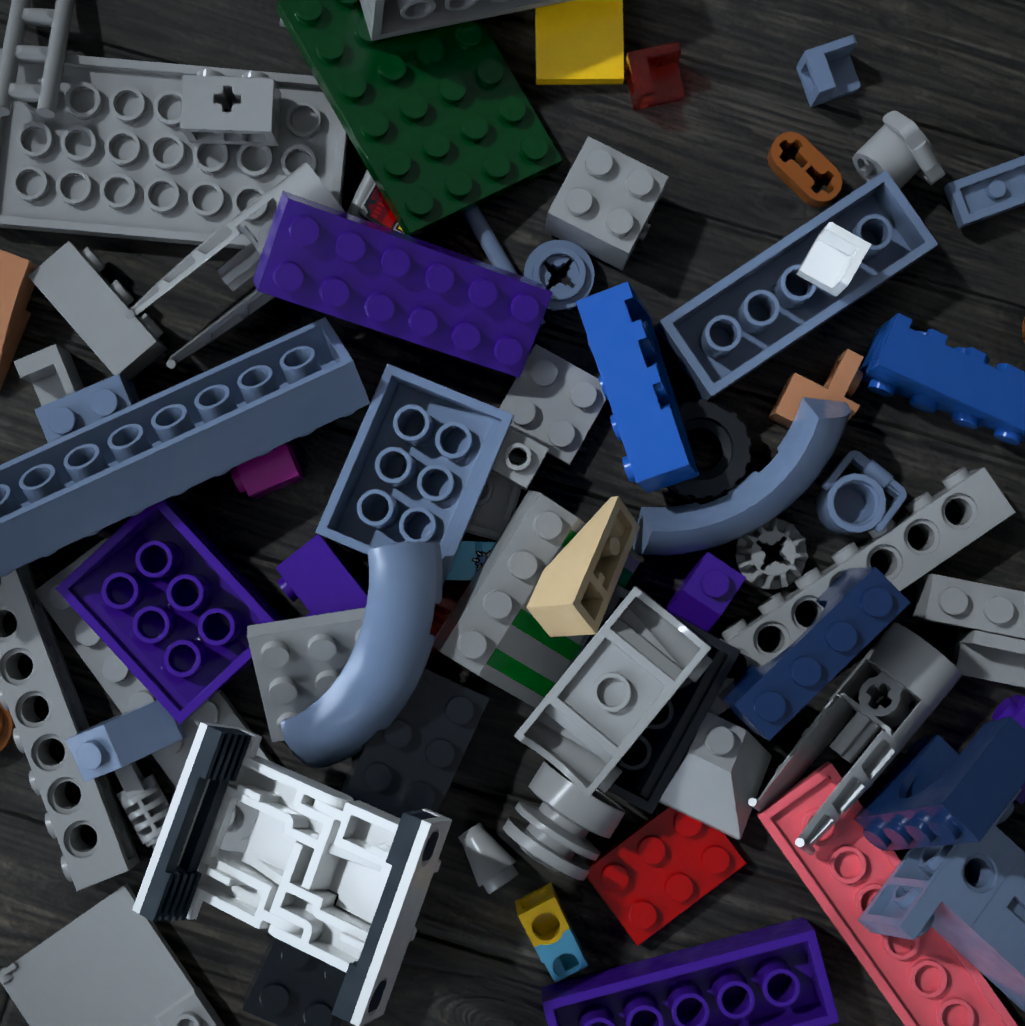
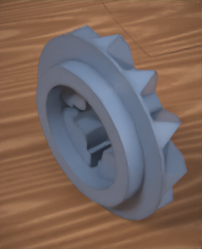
(556, 255)

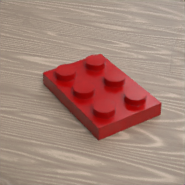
(662, 870)

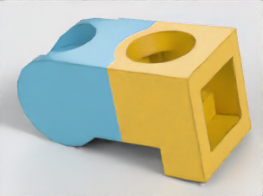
(551, 932)

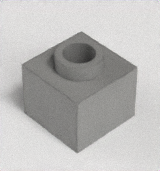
(523, 474)

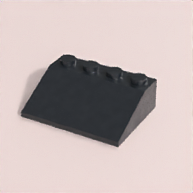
(661, 746)

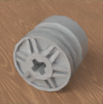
(562, 823)

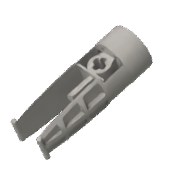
(240, 267)
(906, 672)

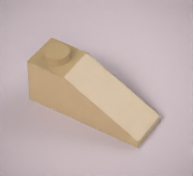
(584, 574)

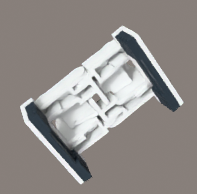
(298, 848)

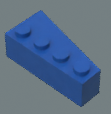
(946, 379)
(637, 388)

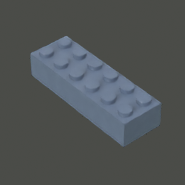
(770, 307)

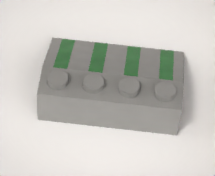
(490, 623)

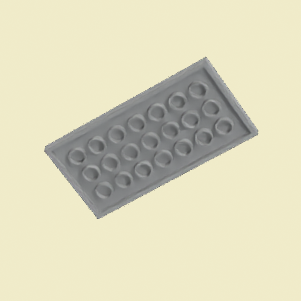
(126, 169)

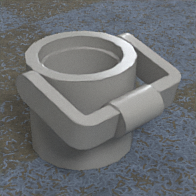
(900, 150)

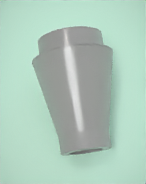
(487, 858)

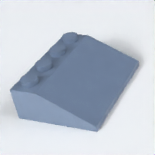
(415, 467)

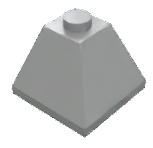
(718, 776)

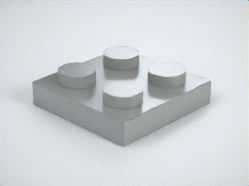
(554, 403)

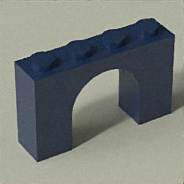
(852, 616)
(947, 796)

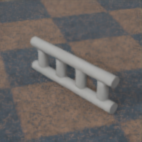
(52, 55)

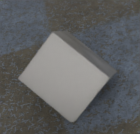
(50, 373)

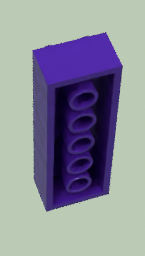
(400, 285)
(736, 981)

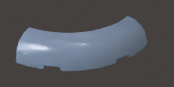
(754, 499)
(384, 661)

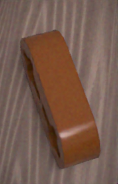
(812, 162)

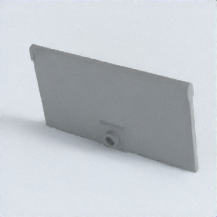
(106, 972)

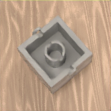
(605, 203)

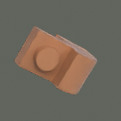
(842, 380)

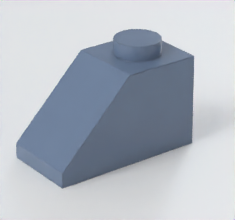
(124, 739)

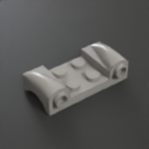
(614, 691)

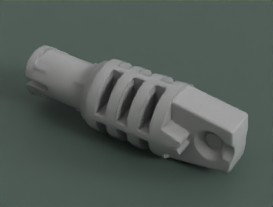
(142, 802)

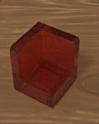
(654, 76)

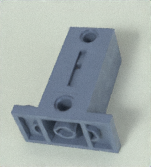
(968, 897)

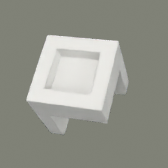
(833, 259)

